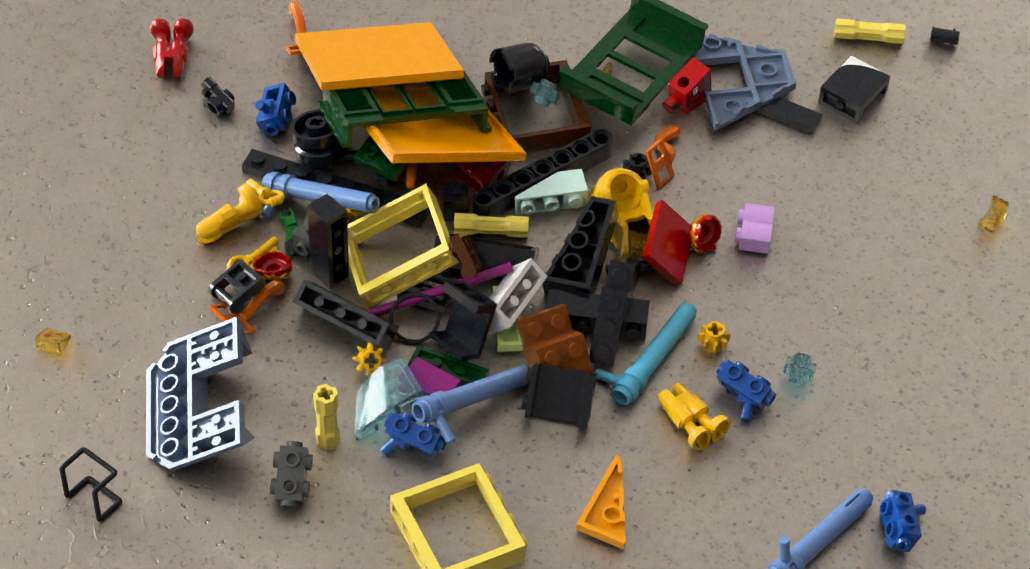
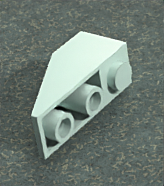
(554, 193)

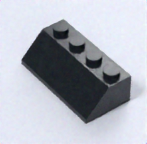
(496, 253)

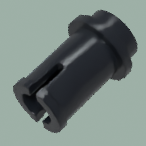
(945, 35)

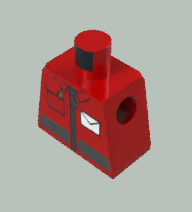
(688, 88)

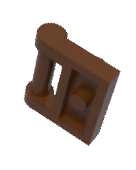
(462, 248)

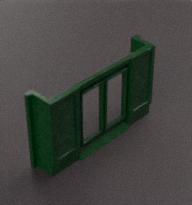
(651, 26)
(361, 108)

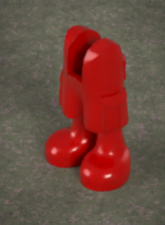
(171, 54)

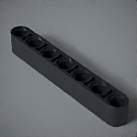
(579, 154)

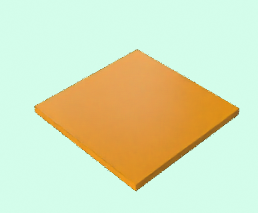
(378, 56)
(440, 138)

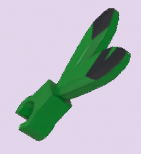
(290, 224)

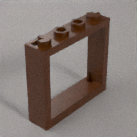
(546, 138)

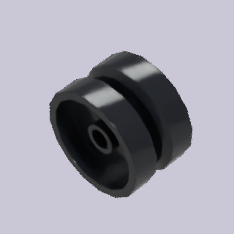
(315, 140)

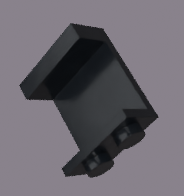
(467, 322)
(559, 394)

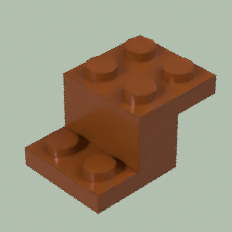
(552, 341)

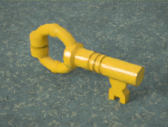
(265, 194)
(268, 246)

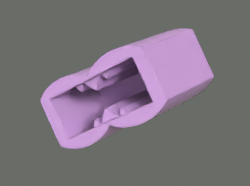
(756, 228)

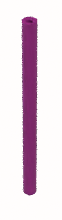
(438, 290)

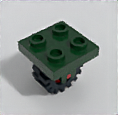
(380, 166)

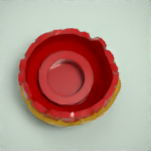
(705, 233)
(273, 266)

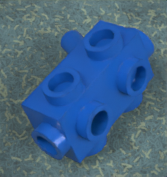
(275, 109)
(750, 390)
(407, 433)
(901, 520)

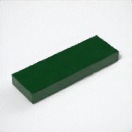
(465, 371)

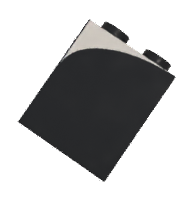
(853, 88)

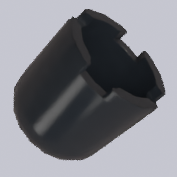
(518, 67)

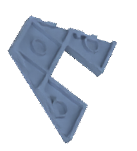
(764, 70)

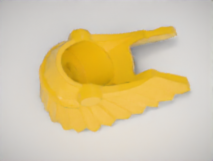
(631, 200)

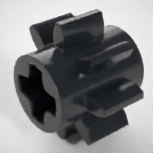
(639, 164)

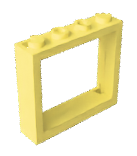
(411, 272)
(474, 475)

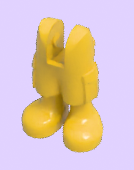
(229, 218)
(686, 410)

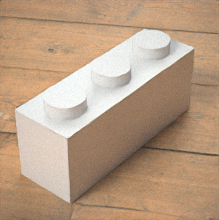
(515, 293)

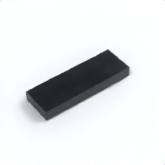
(791, 114)

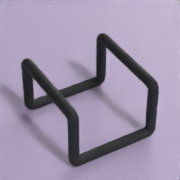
(99, 486)

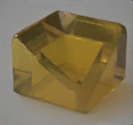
(995, 214)

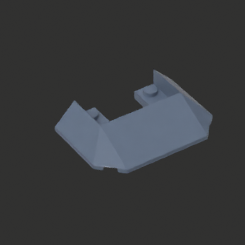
(177, 412)

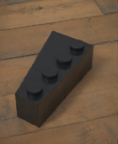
(585, 249)

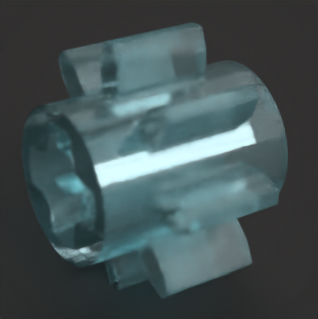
(544, 92)
(799, 368)

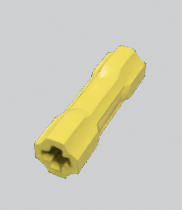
(869, 31)
(510, 225)
(326, 405)

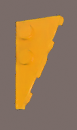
(605, 511)

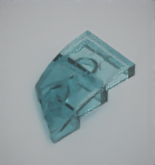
(384, 393)

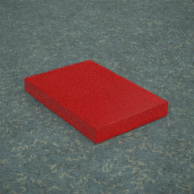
(668, 243)

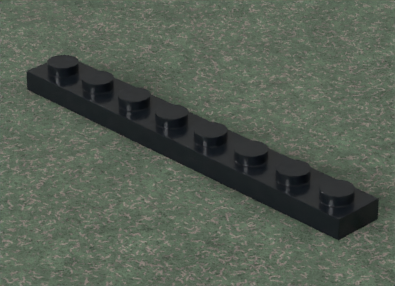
(261, 163)

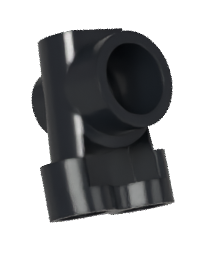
(217, 99)

